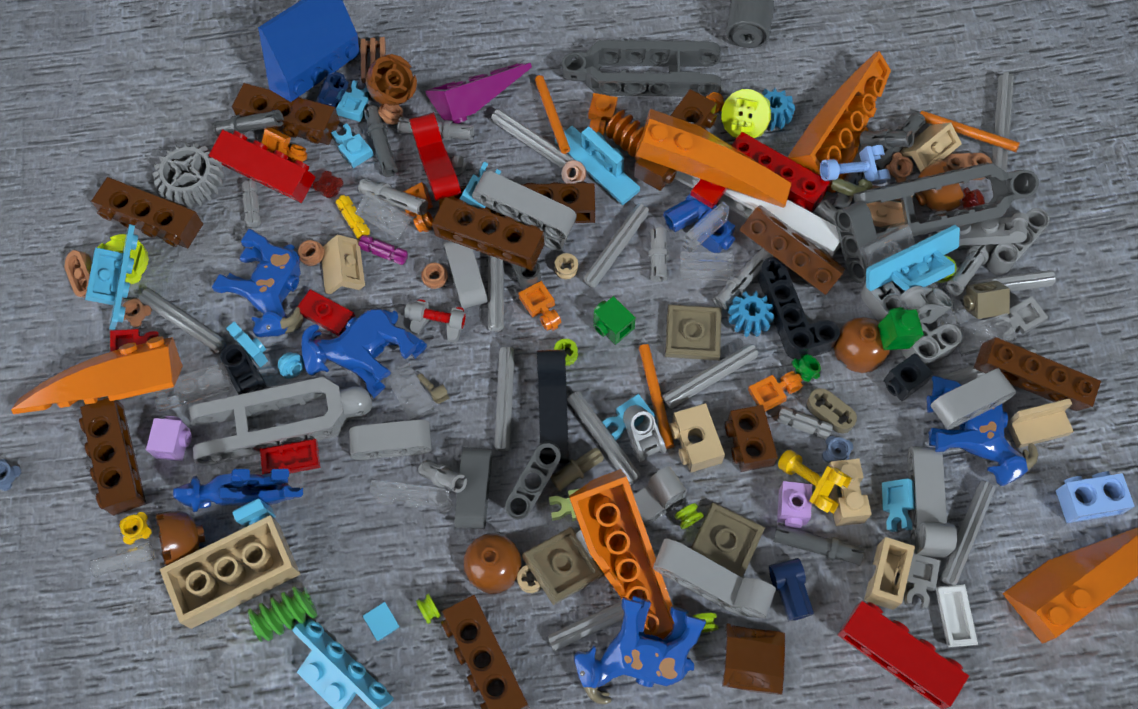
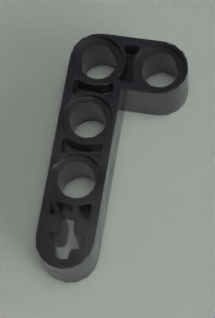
(792, 308)
(553, 403)

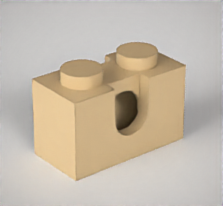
(699, 423)
(852, 506)
(889, 558)

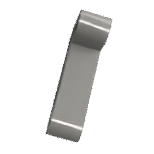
(526, 207)
(931, 342)
(656, 499)
(929, 519)
(710, 580)

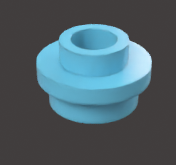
(290, 365)

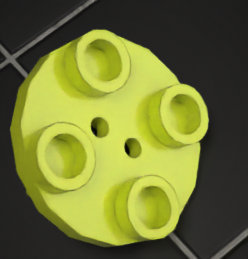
(748, 102)

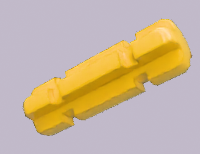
(354, 221)

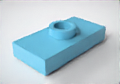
(253, 512)

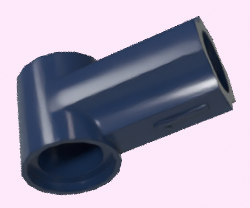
(332, 89)
(790, 581)

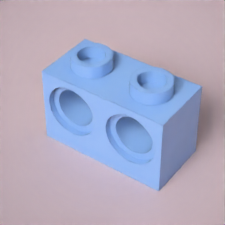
(1096, 502)

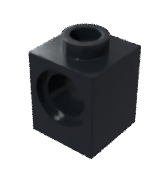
(914, 369)

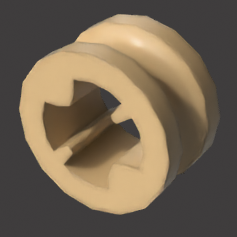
(566, 259)
(523, 584)

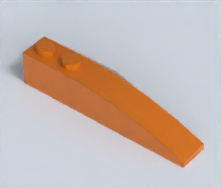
(842, 119)
(707, 157)
(115, 374)
(621, 545)
(1074, 584)

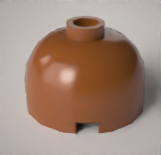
(390, 80)
(943, 199)
(860, 345)
(178, 535)
(492, 563)

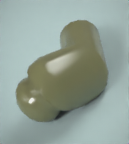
(849, 188)

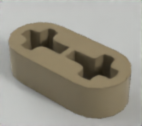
(831, 410)

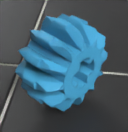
(781, 108)
(751, 304)

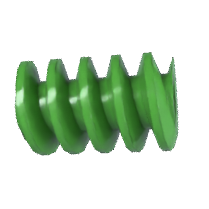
(282, 614)

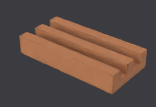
(372, 44)

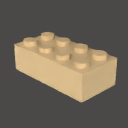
(229, 572)

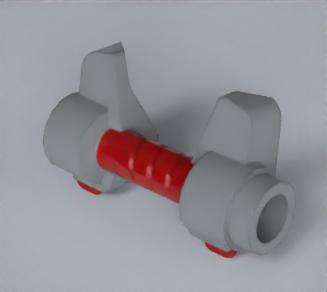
(421, 313)

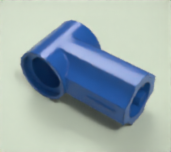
(685, 213)

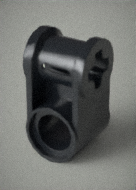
(243, 374)

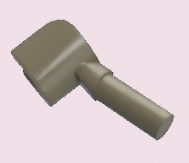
(438, 394)

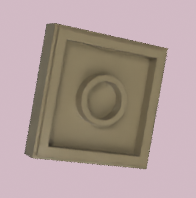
(693, 332)
(727, 539)
(562, 566)

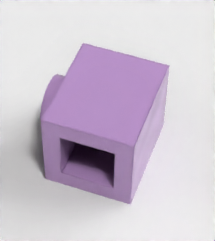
(168, 438)
(794, 504)

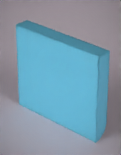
(381, 621)

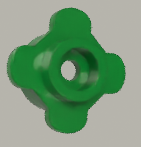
(807, 367)

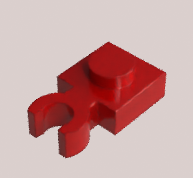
(121, 337)

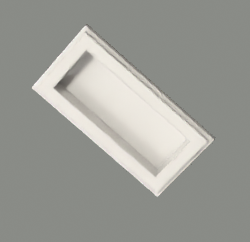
(956, 616)

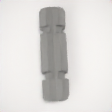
(251, 203)
(804, 423)

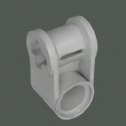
(929, 302)
(645, 437)

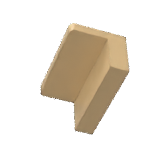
(933, 144)
(342, 264)
(1040, 423)

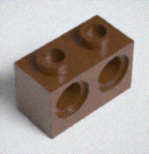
(757, 438)

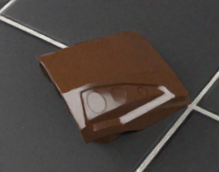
(754, 660)

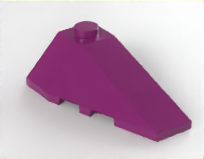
(462, 99)

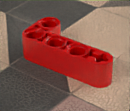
(434, 157)

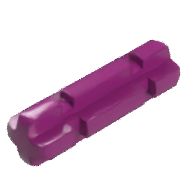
(383, 249)

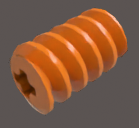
(625, 132)

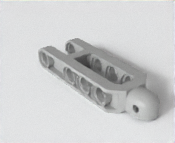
(342, 406)

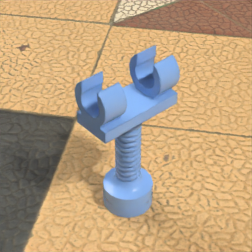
(831, 169)

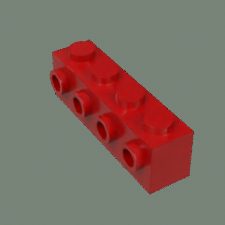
(263, 166)
(806, 187)
(903, 654)

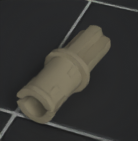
(576, 468)

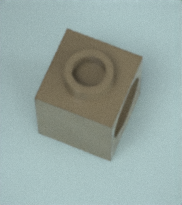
(987, 299)

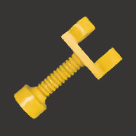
(791, 463)

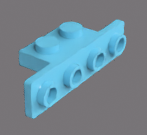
(601, 162)
(918, 264)
(109, 274)
(335, 672)

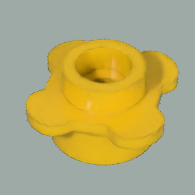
(127, 524)

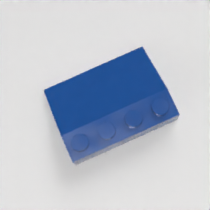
(307, 45)

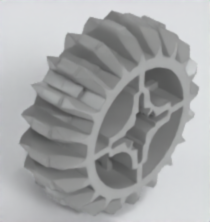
(188, 168)

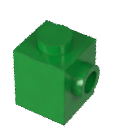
(613, 320)
(900, 329)

